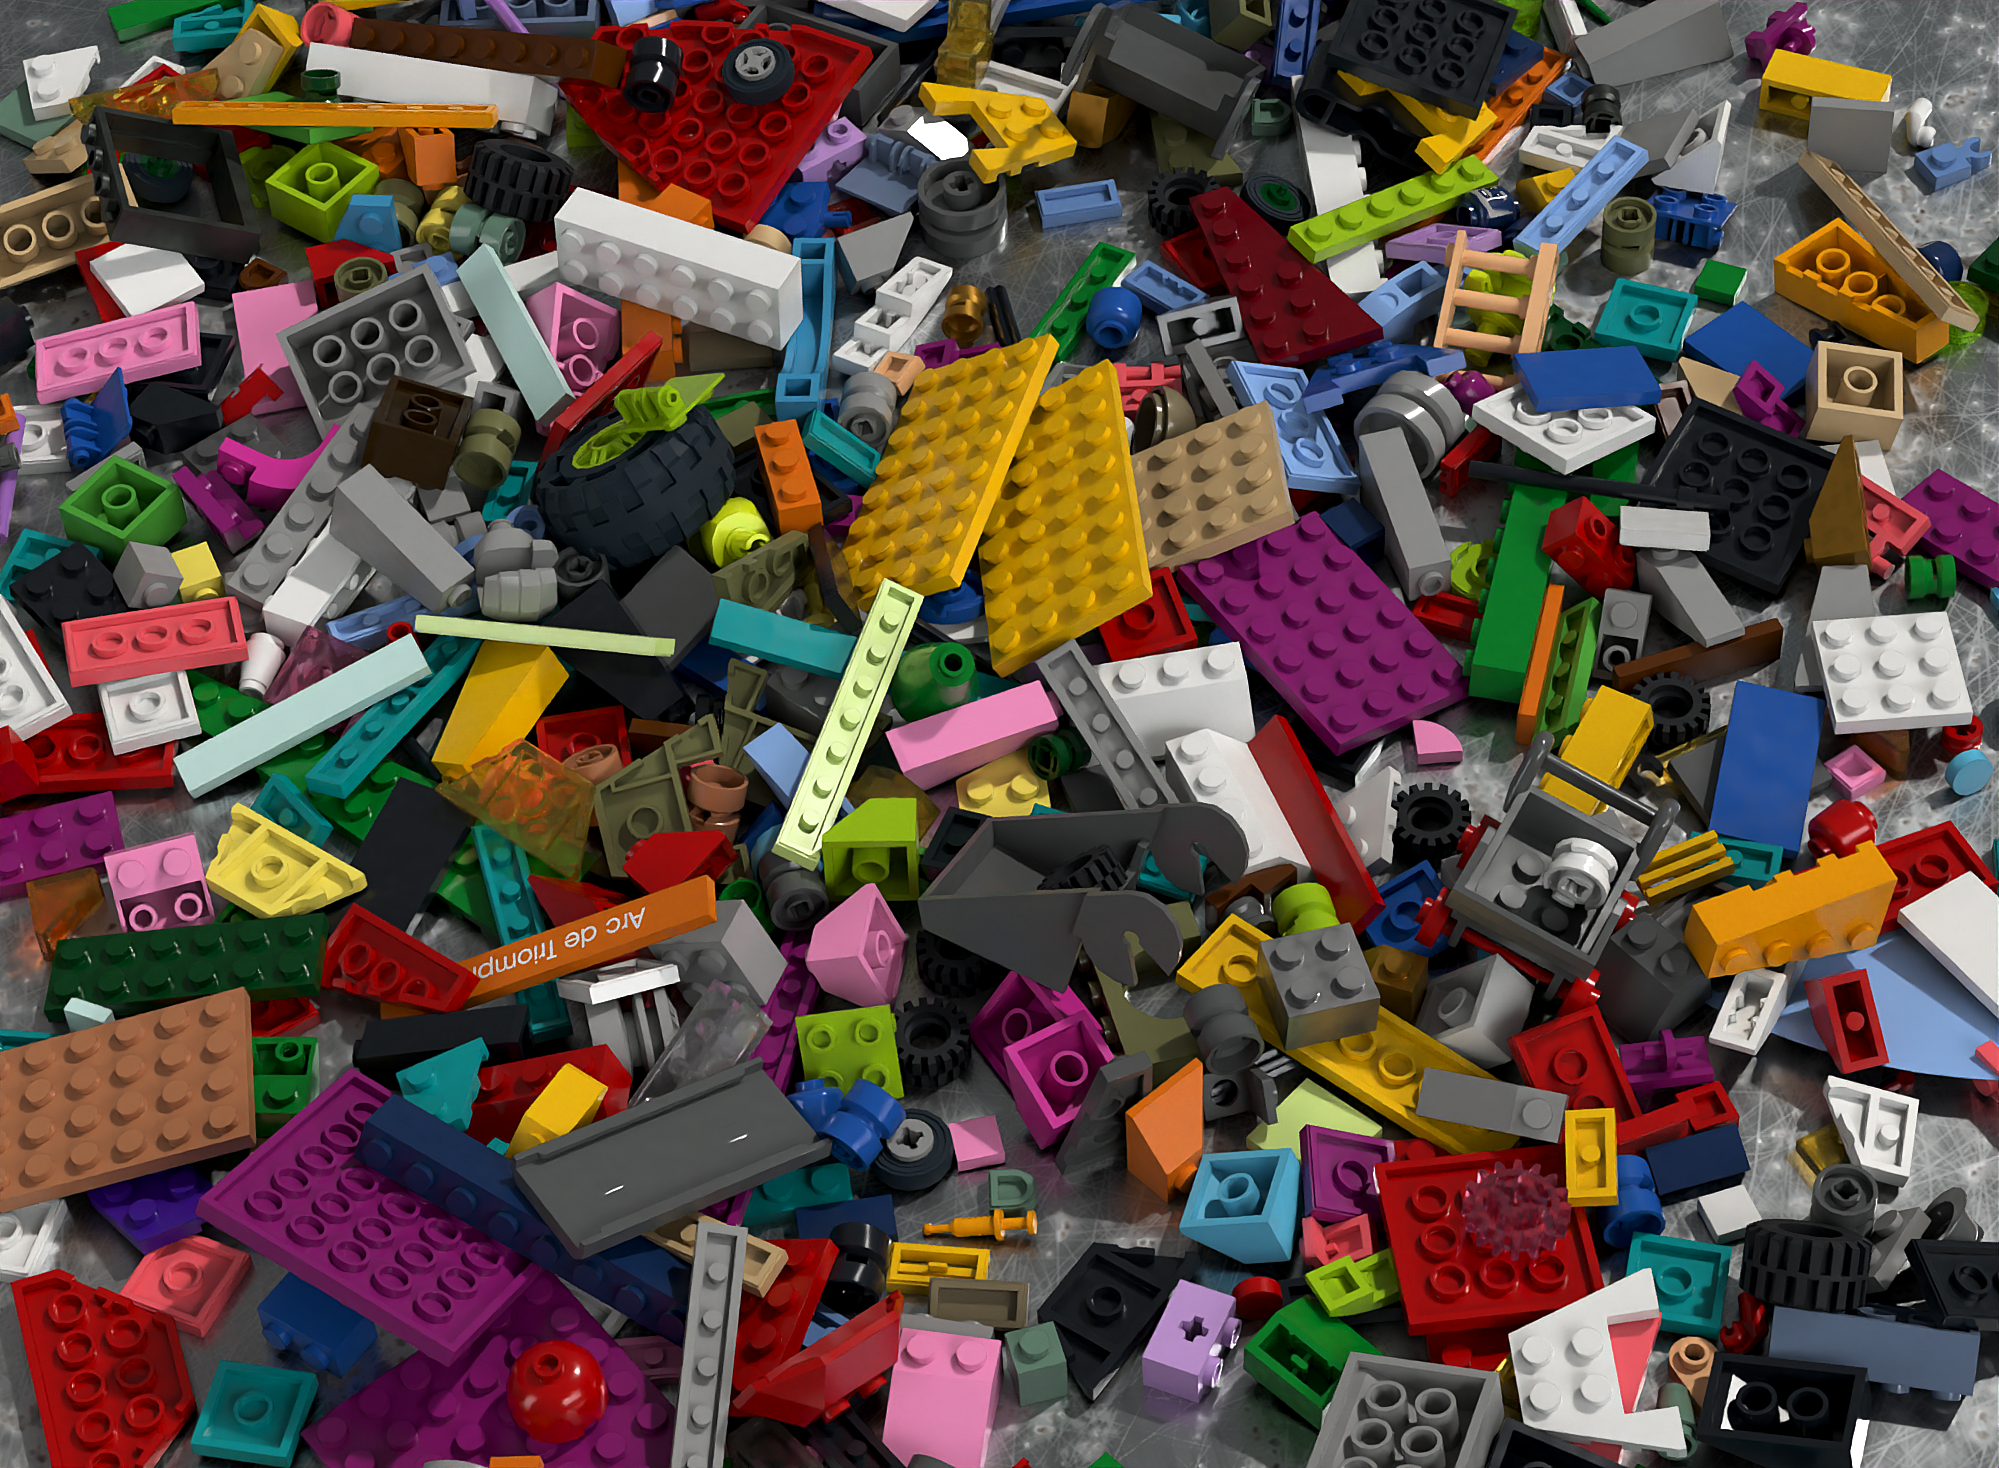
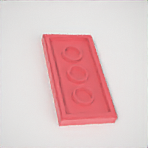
(154, 641)

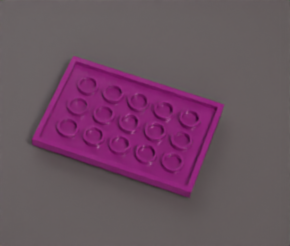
(1326, 633)

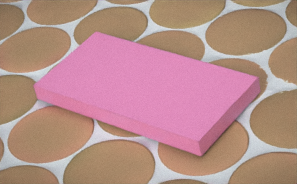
(258, 319)
(138, 344)

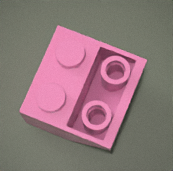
(160, 885)

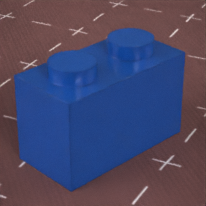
(315, 1326)

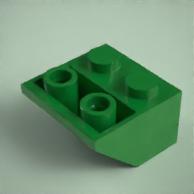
(283, 1079)
(1303, 1356)

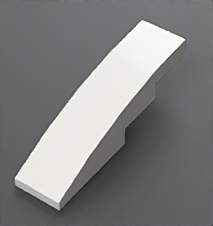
(896, 314)
(1754, 1006)

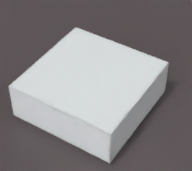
(1728, 1213)

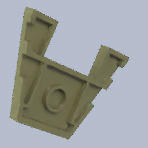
(743, 726)
(651, 799)

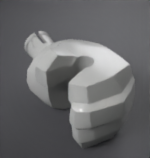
(515, 574)

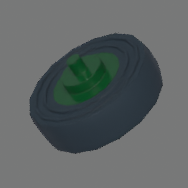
(157, 178)
(1276, 201)

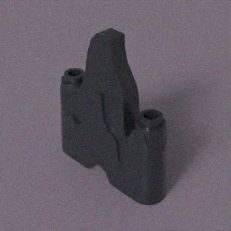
(1378, 116)

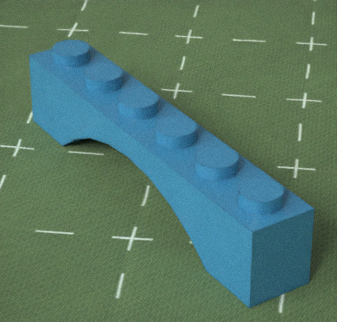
(806, 362)

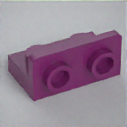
(219, 507)

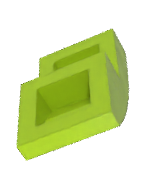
(1356, 1287)

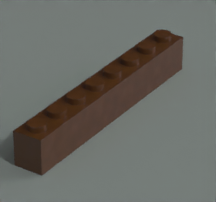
(543, 56)

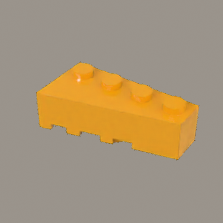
(1793, 916)

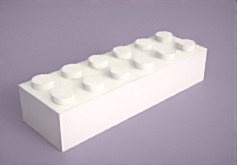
(522, 100)
(679, 268)

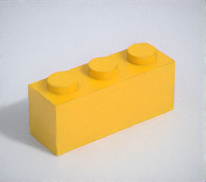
(1795, 78)
(1603, 745)

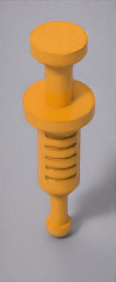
(985, 1225)

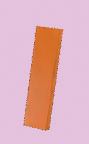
(1539, 663)

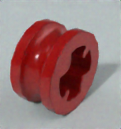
(1958, 743)

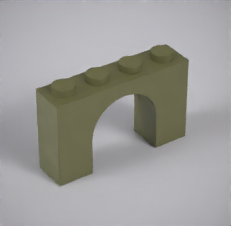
(1131, 1031)

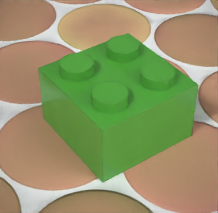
(123, 506)

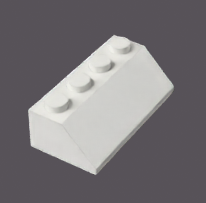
(1181, 695)
(1225, 774)

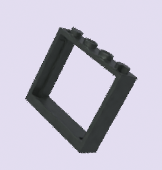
(215, 148)

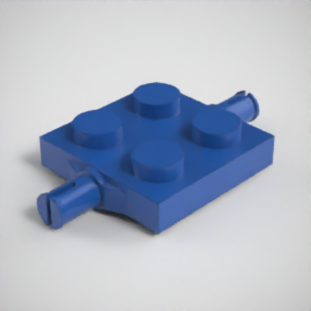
(802, 211)

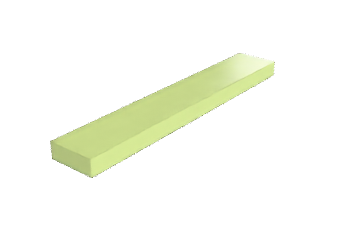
(545, 635)

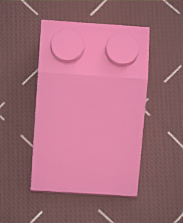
(943, 1397)

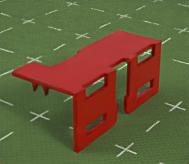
(250, 393)

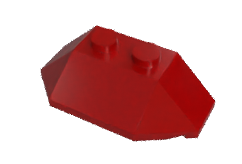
(831, 1369)

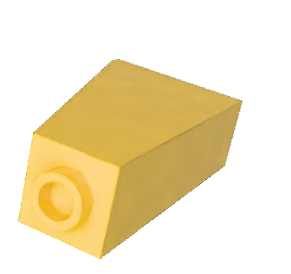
(498, 703)

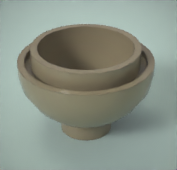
(1163, 416)

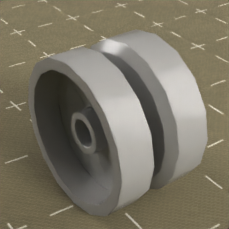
(1424, 412)

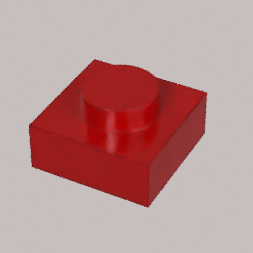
(1713, 1107)

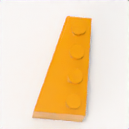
(1855, 285)

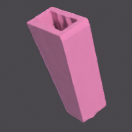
(973, 734)

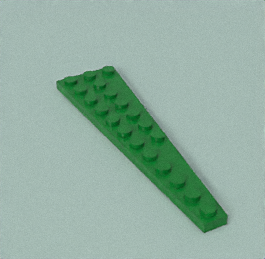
(463, 886)

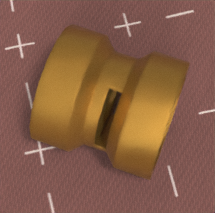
(964, 313)

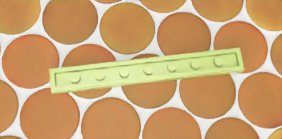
(847, 724)

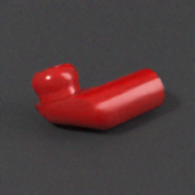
(726, 10)
(1749, 1330)

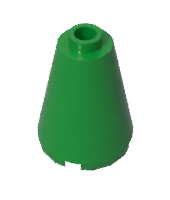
(933, 680)

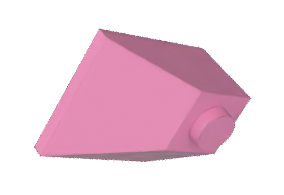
(859, 950)

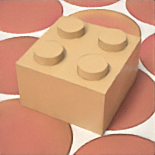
(1854, 394)

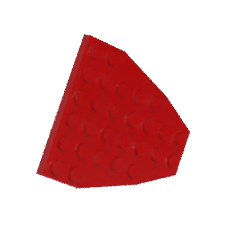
(709, 139)

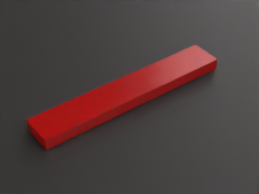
(1316, 824)

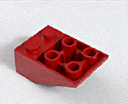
(572, 901)

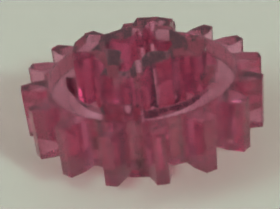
(1516, 1210)

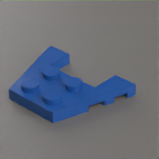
(1349, 373)

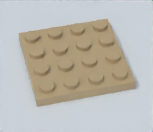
(1212, 488)

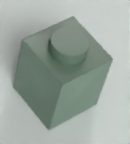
(1036, 1364)

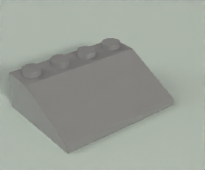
(358, 344)
(1409, 1416)

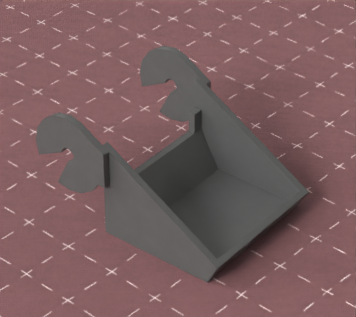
(1166, 69)
(993, 904)

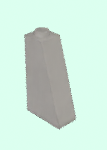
(1654, 42)
(1398, 500)
(398, 541)
(1840, 594)

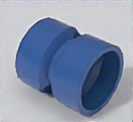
(865, 1119)
(1637, 1204)

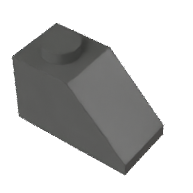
(1210, 320)

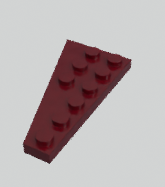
(1283, 299)

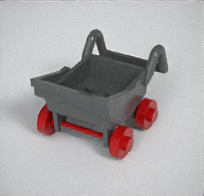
(1504, 873)

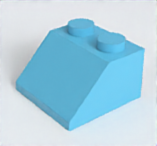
(1247, 1204)

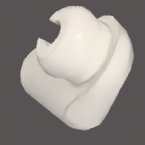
(1915, 118)

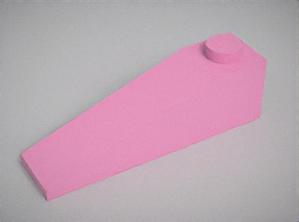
(578, 334)

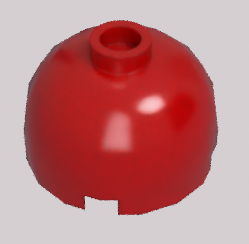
(556, 1391)

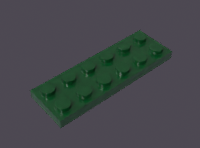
(182, 964)

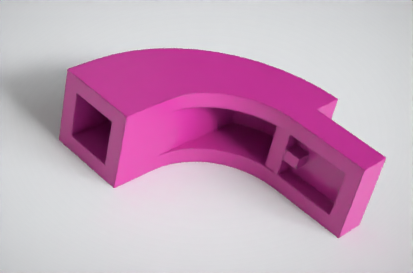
(267, 478)

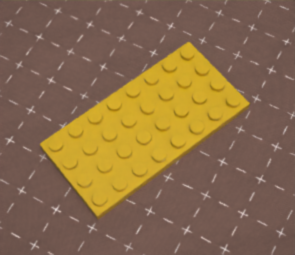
(944, 470)
(1065, 525)

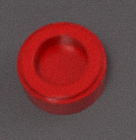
(1257, 1298)

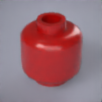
(1840, 829)

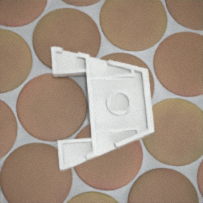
(1571, 1377)

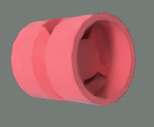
(327, 25)

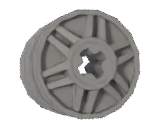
(634, 1035)

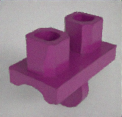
(1785, 32)
(1666, 1064)

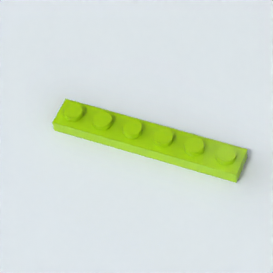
(1389, 210)

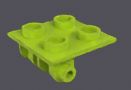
(664, 405)
(851, 1047)

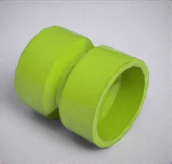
(1303, 909)

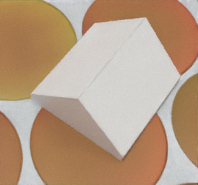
(1701, 157)

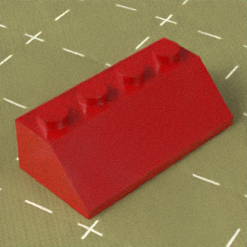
(514, 1086)

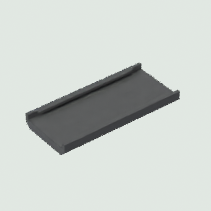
(665, 1159)

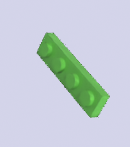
(1569, 670)

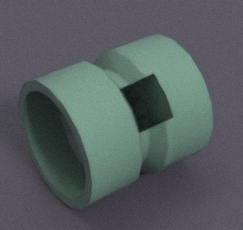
(478, 225)

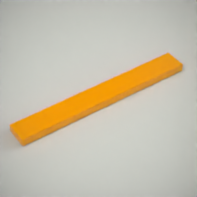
(335, 114)

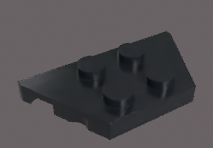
(1111, 1306)

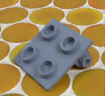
(887, 174)

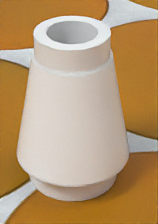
(264, 662)

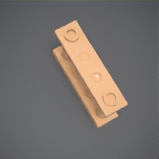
(1531, 308)

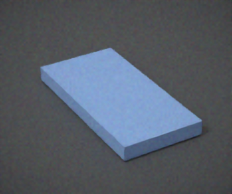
(1307, 442)

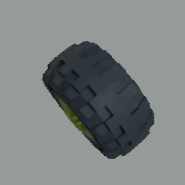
(634, 490)

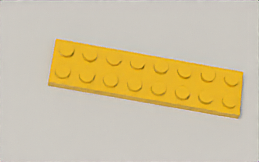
(1374, 1067)

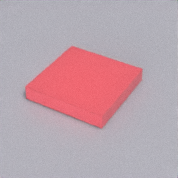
(188, 1281)

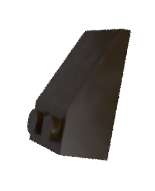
(416, 432)

